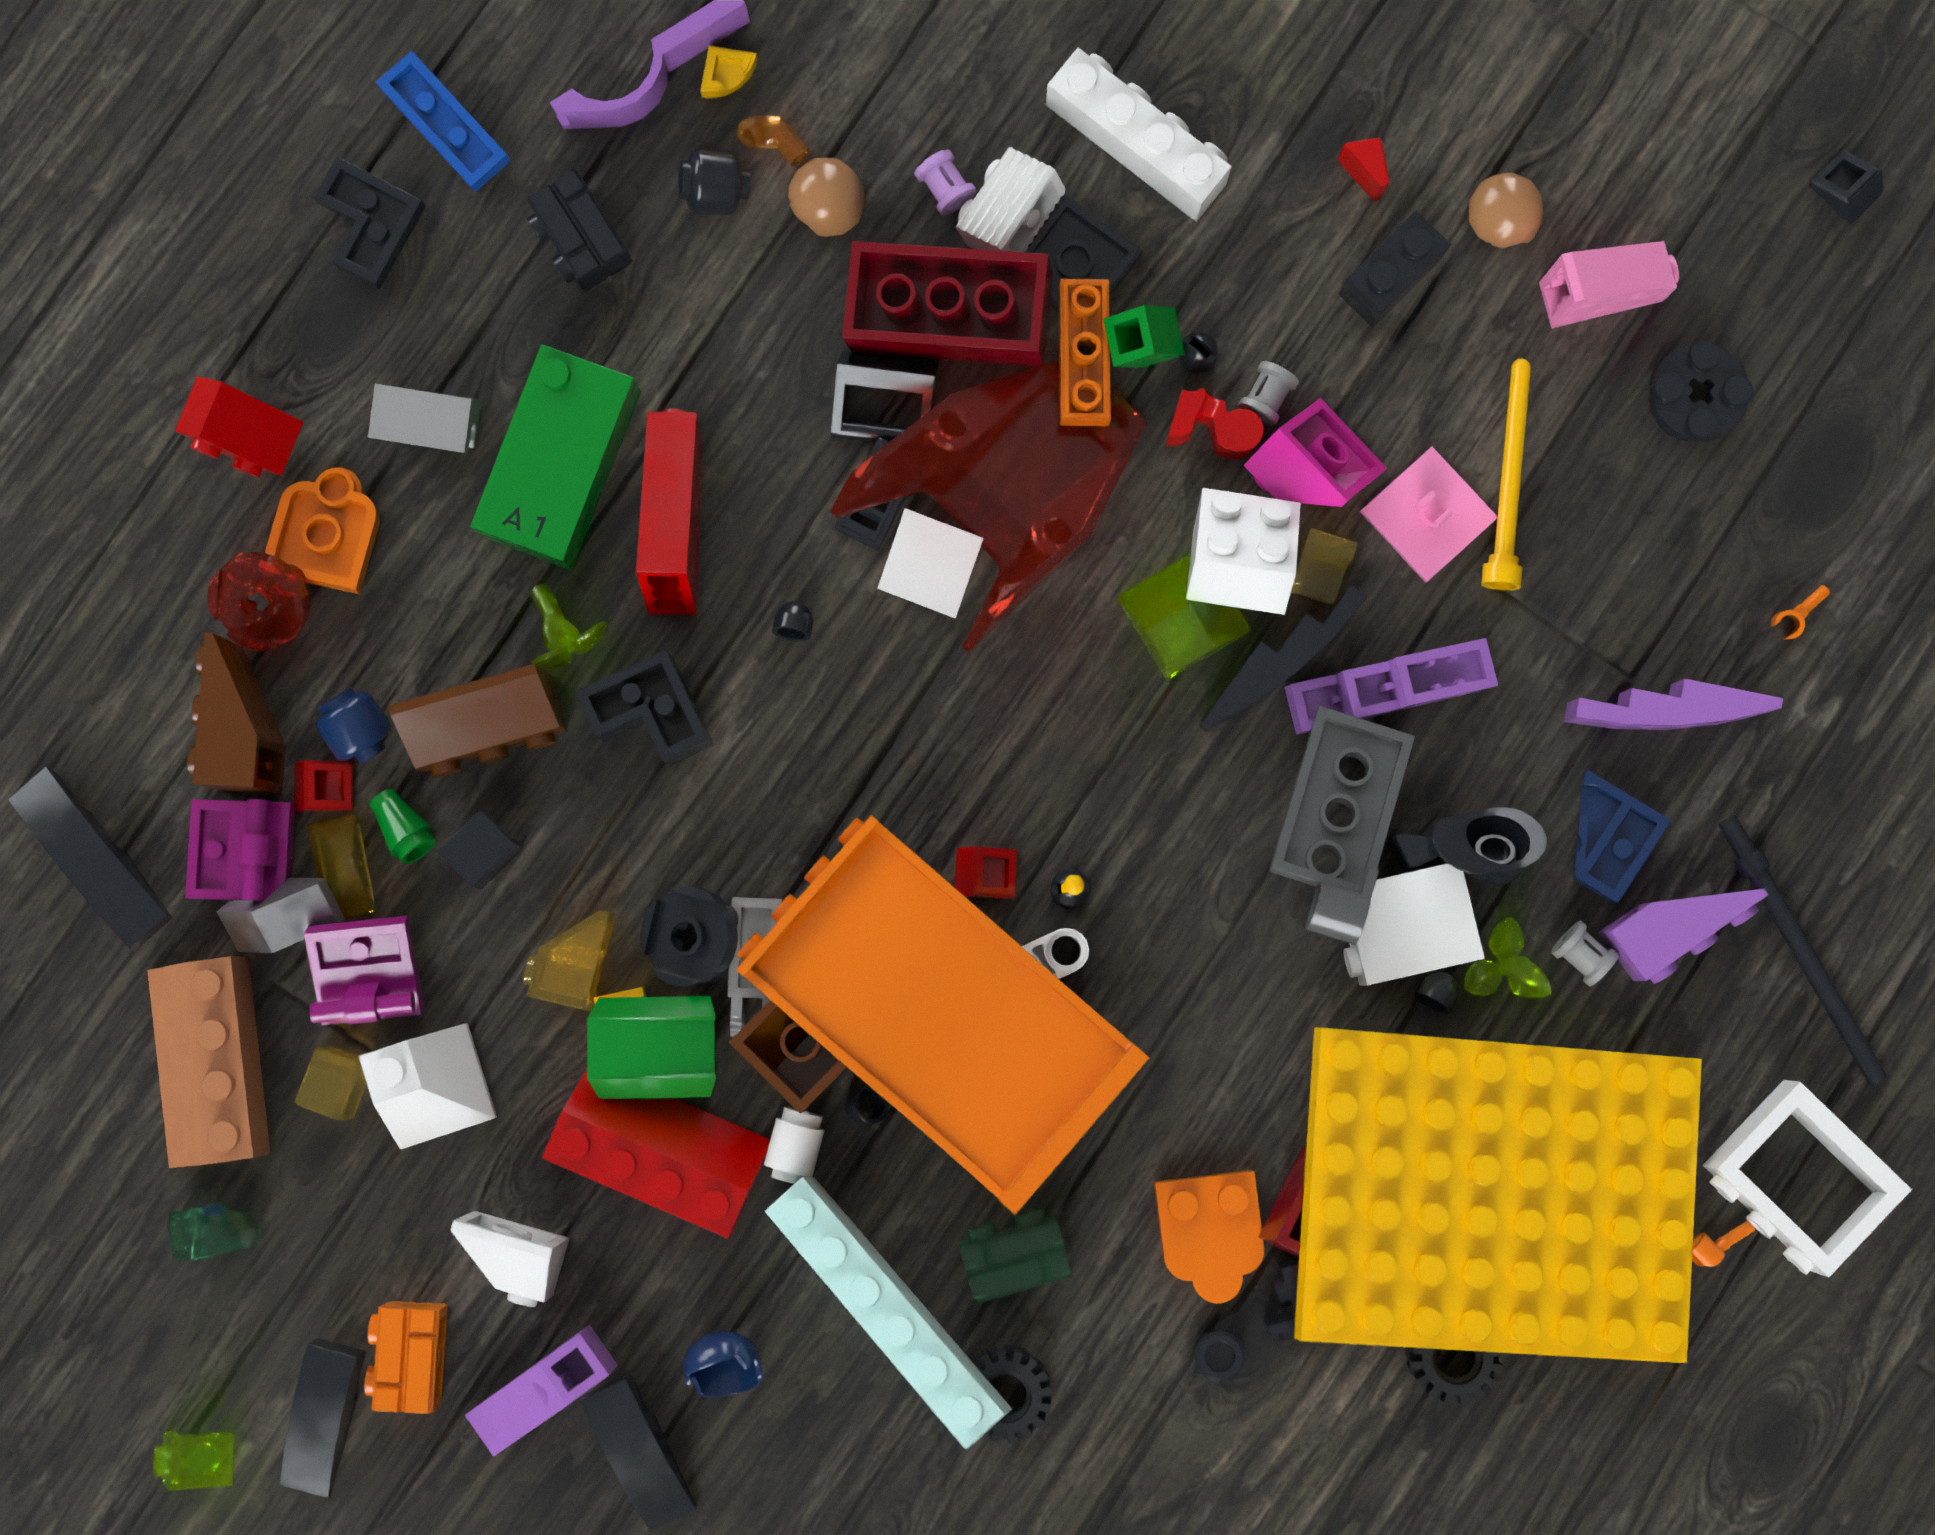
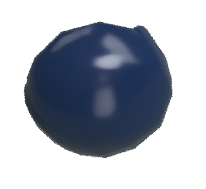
(722, 1364)

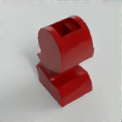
(1232, 433)

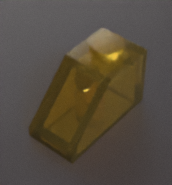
(572, 963)

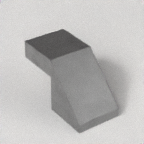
(281, 916)

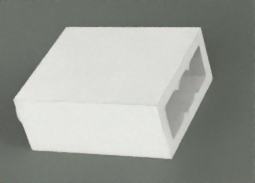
(1415, 927)

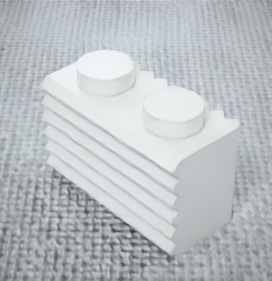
(1010, 204)

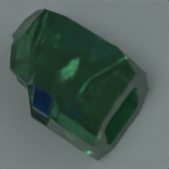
(210, 1231)

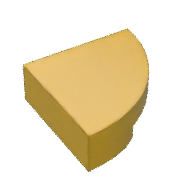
(726, 71)

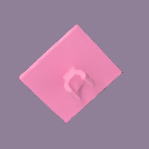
(1428, 514)

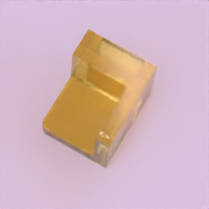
(1322, 565)
(332, 1083)

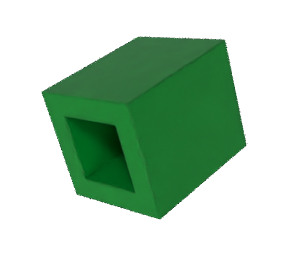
(1143, 336)

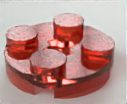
(273, 578)

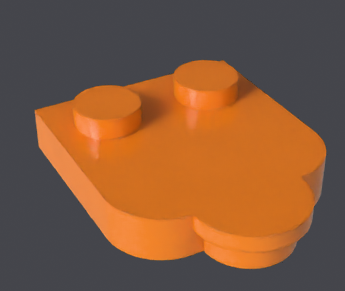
(326, 530)
(1211, 1231)

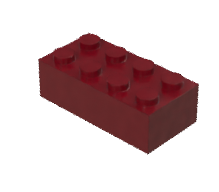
(948, 303)

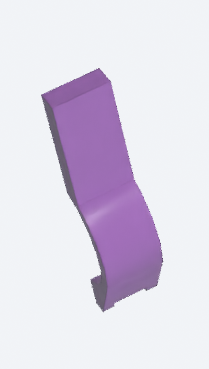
(670, 50)

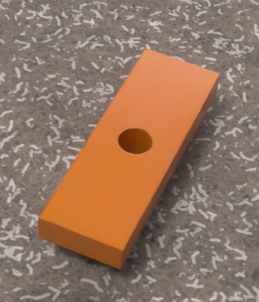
(1084, 378)

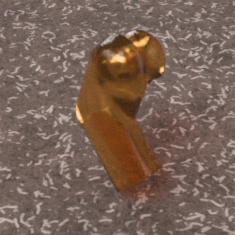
(772, 133)

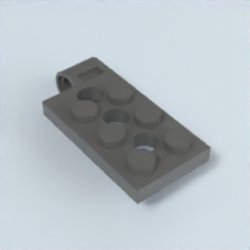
(1343, 896)

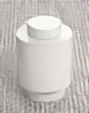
(794, 1145)

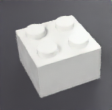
(1244, 551)

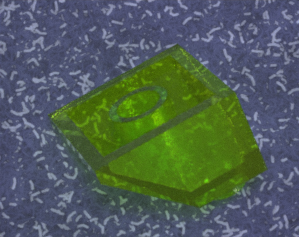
(1175, 628)

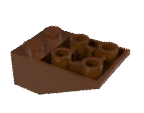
(236, 732)

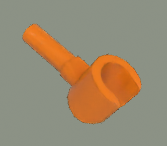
(1801, 611)
(1711, 1253)

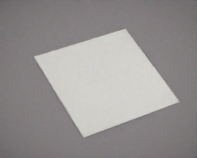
(930, 563)

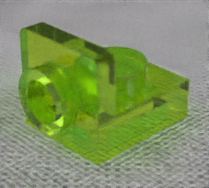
(194, 1460)

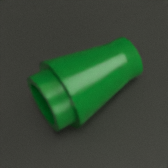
(403, 829)

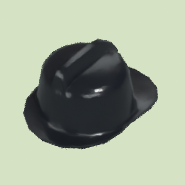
(1490, 843)

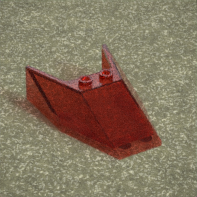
(1006, 476)

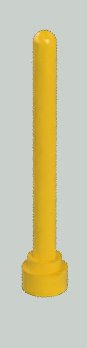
(1502, 567)

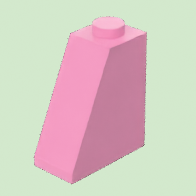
(1607, 281)

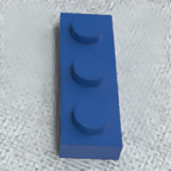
(443, 121)

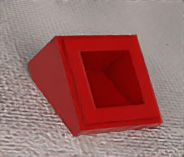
(1366, 165)
(323, 785)
(986, 872)

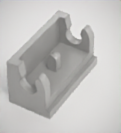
(424, 418)

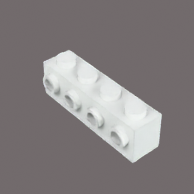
(1138, 133)

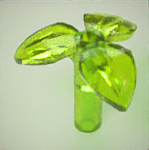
(560, 634)
(1523, 976)

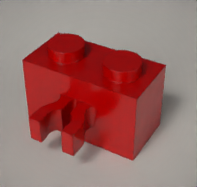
(238, 426)

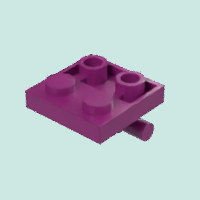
(239, 848)
(363, 971)

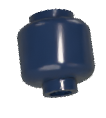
(353, 725)

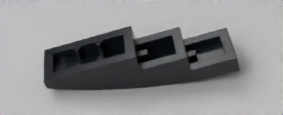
(1269, 669)
(90, 859)

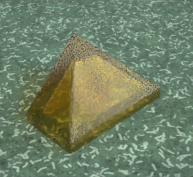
(343, 863)

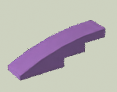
(1395, 684)
(1686, 706)

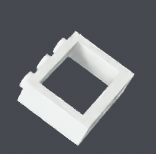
(1769, 1219)

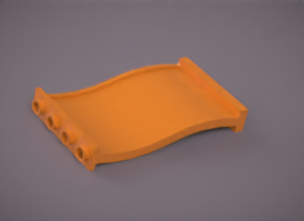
(940, 1012)

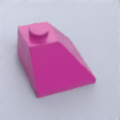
(1314, 460)

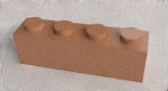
(208, 1061)

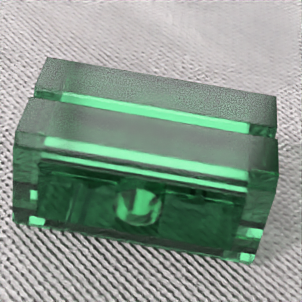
(1014, 1256)

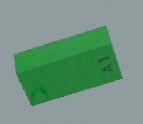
(556, 457)

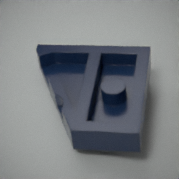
(1612, 837)

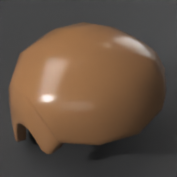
(827, 196)
(1506, 210)

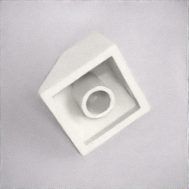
(428, 1085)
(513, 1255)

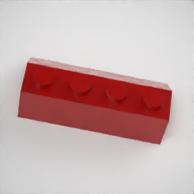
(661, 1154)

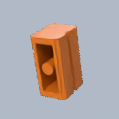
(407, 1357)

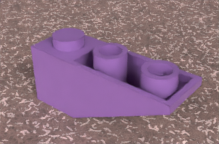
(1661, 932)
(542, 1390)

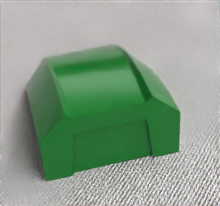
(651, 1047)

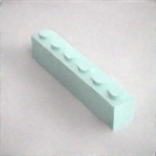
(888, 1311)

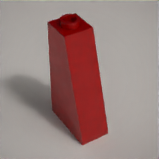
(670, 513)

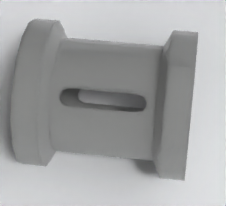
(1269, 392)
(1585, 953)

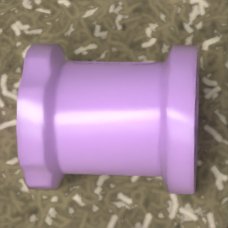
(945, 182)

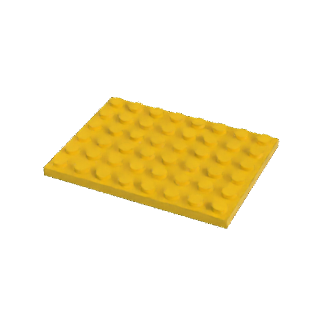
(1498, 1197)

